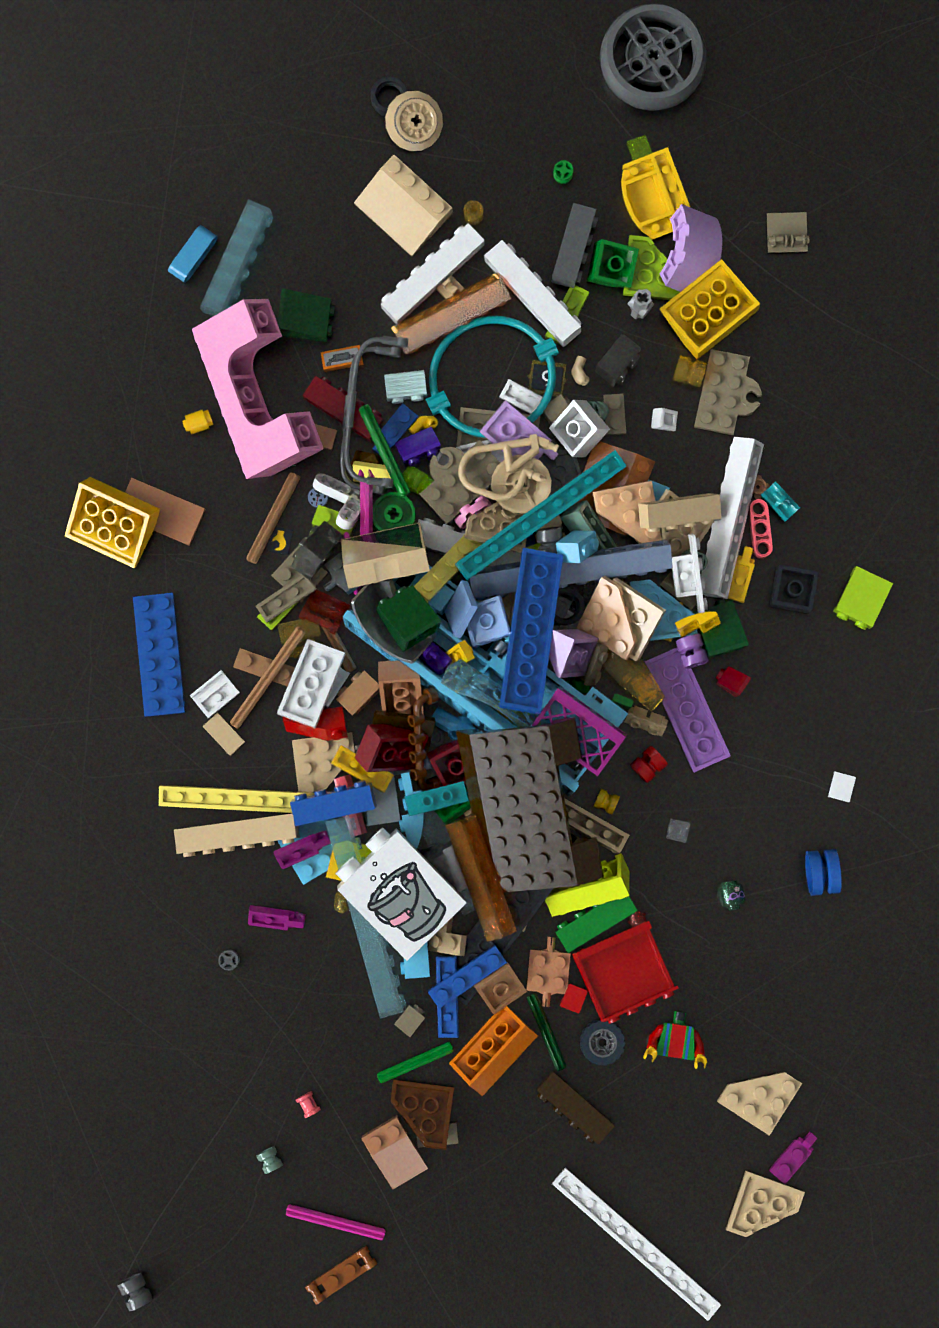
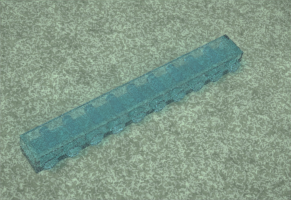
(371, 942)

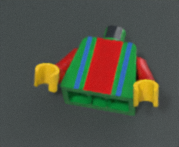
(676, 1041)

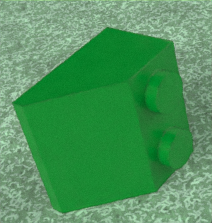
(612, 264)

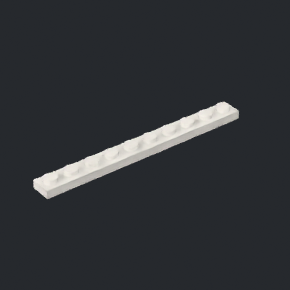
(636, 1244)

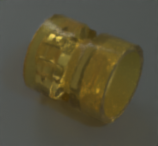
(690, 371)

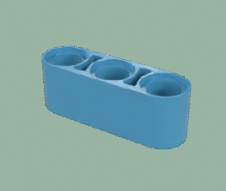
(192, 253)

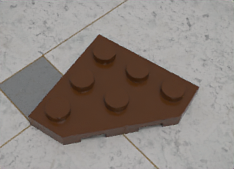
(425, 1110)

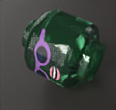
(731, 895)

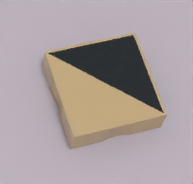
(384, 555)

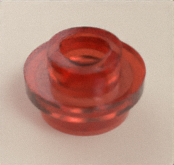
(637, 918)

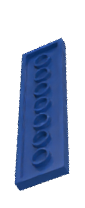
(531, 631)

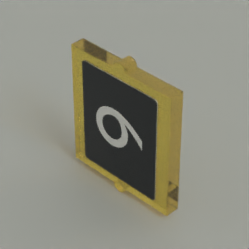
(539, 378)

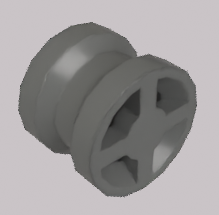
(230, 961)

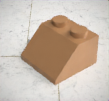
(358, 693)

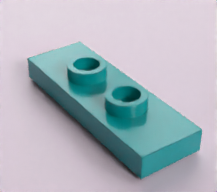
(436, 798)

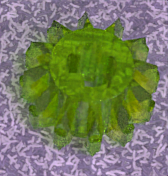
(416, 479)

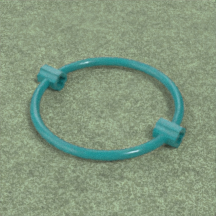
(544, 350)

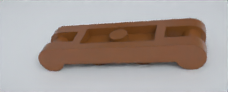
(341, 1275)

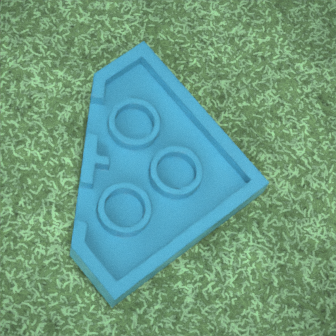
(674, 610)

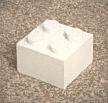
(579, 428)

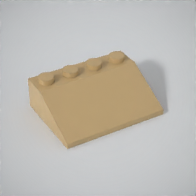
(403, 205)

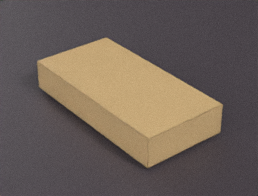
(223, 734)

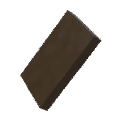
(401, 720)

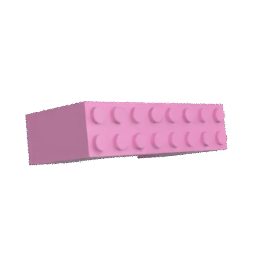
(228, 351)

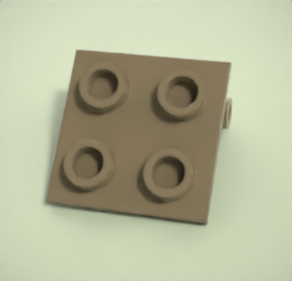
(787, 232)

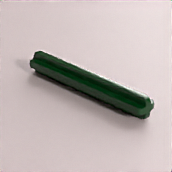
(546, 1032)

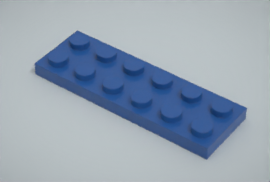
(159, 654)

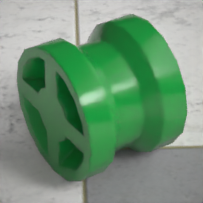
(563, 167)

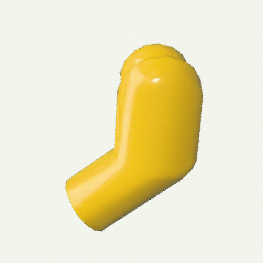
(423, 422)

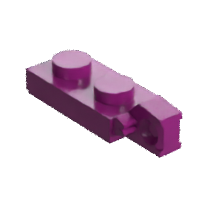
(301, 849)
(275, 918)
(793, 1157)

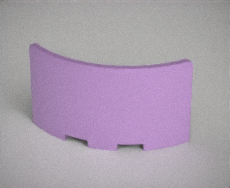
(696, 247)

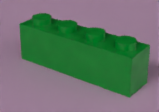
(593, 922)

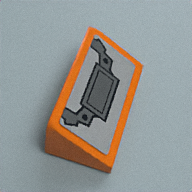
(339, 358)

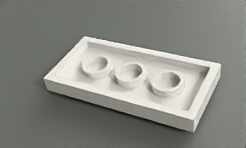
(311, 683)

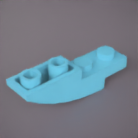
(410, 824)

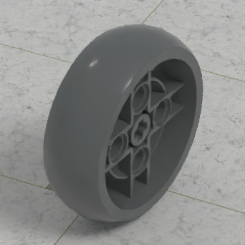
(633, 27)

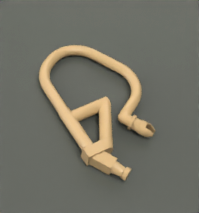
(534, 441)

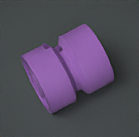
(689, 644)

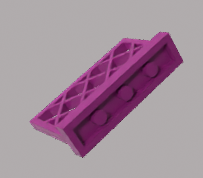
(593, 719)

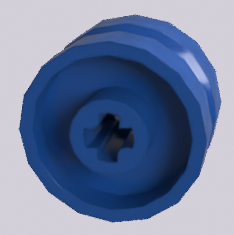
(823, 872)

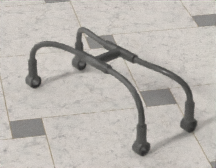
(379, 484)

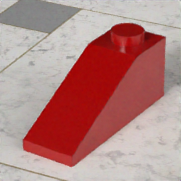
(329, 727)

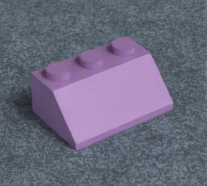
(571, 652)

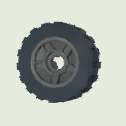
(602, 1054)

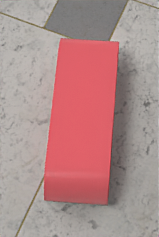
(763, 519)

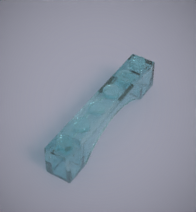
(470, 682)

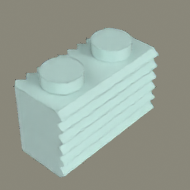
(405, 386)

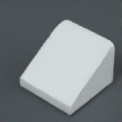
(664, 419)

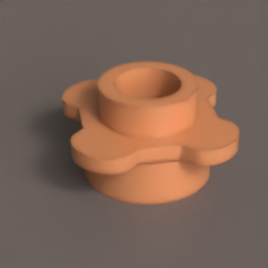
(763, 487)

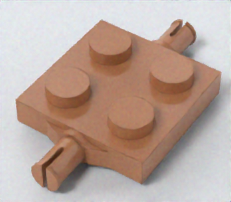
(548, 971)

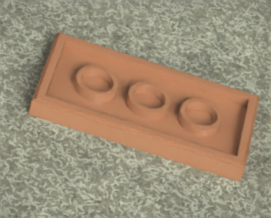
(176, 518)

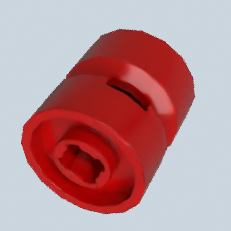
(649, 764)

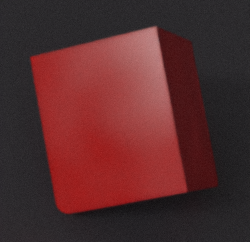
(573, 998)

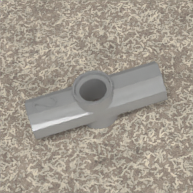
(640, 304)

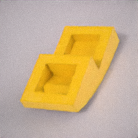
(704, 621)

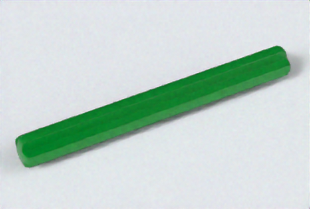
(384, 450)

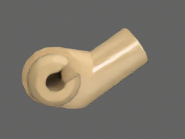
(578, 372)

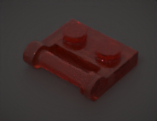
(326, 606)

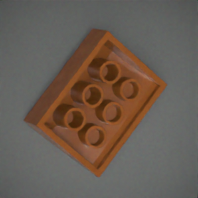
(637, 471)

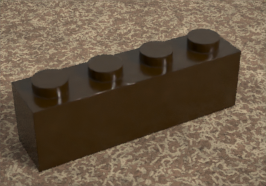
(575, 1107)

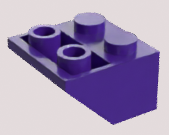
(418, 447)

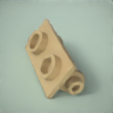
(654, 725)

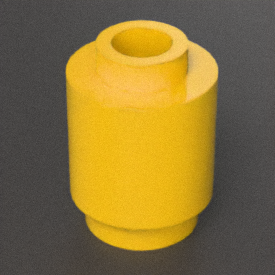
(197, 421)

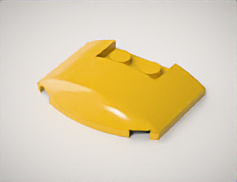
(653, 192)

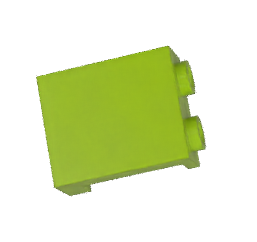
(863, 598)

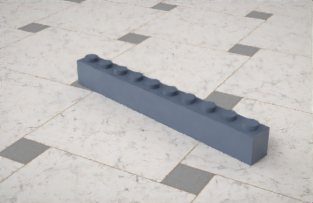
(608, 562)

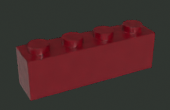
(332, 402)

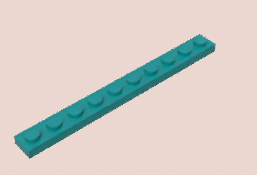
(540, 515)

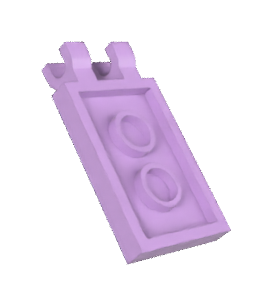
(511, 425)

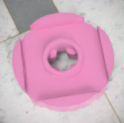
(469, 510)

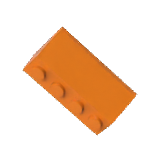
(493, 1050)

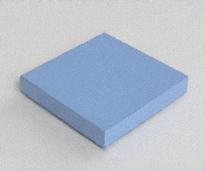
(461, 609)
(488, 622)

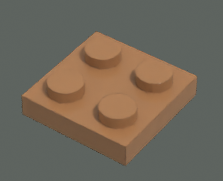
(500, 988)

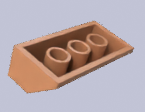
(398, 687)

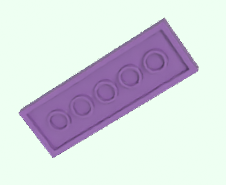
(688, 711)

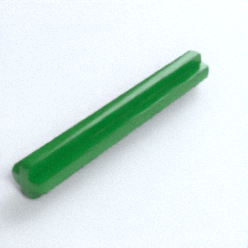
(415, 1062)

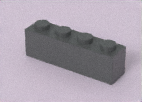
(573, 246)

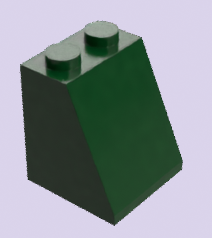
(305, 316)
(408, 617)
(728, 635)

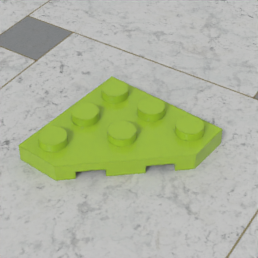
(647, 270)

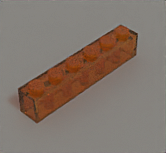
(452, 312)
(481, 878)

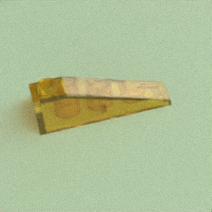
(634, 678)

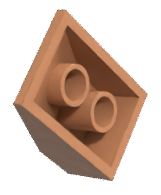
(394, 1152)

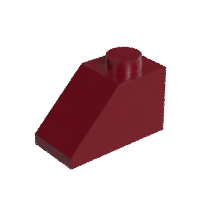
(732, 681)

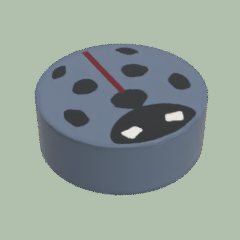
(317, 498)

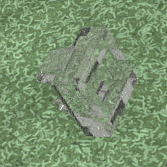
(678, 830)

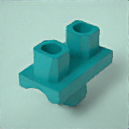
(780, 501)

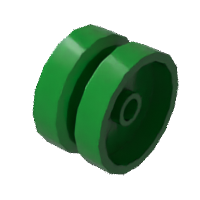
(389, 504)

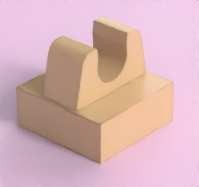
(449, 287)

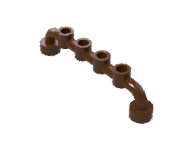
(417, 738)

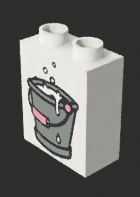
(399, 892)

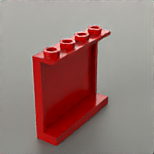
(624, 973)

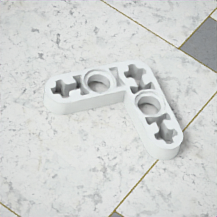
(350, 498)

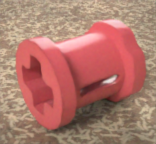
(308, 1104)

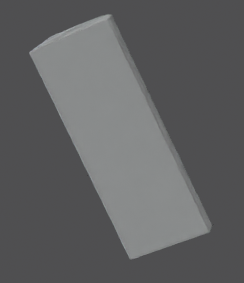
(387, 805)

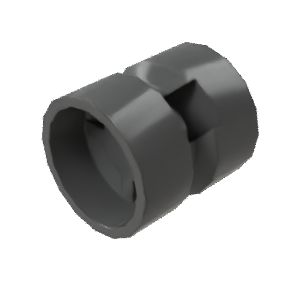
(548, 537)
(135, 1292)

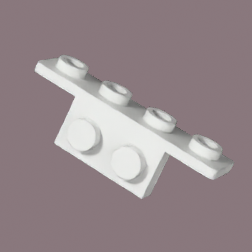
(687, 574)

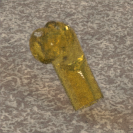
(340, 903)

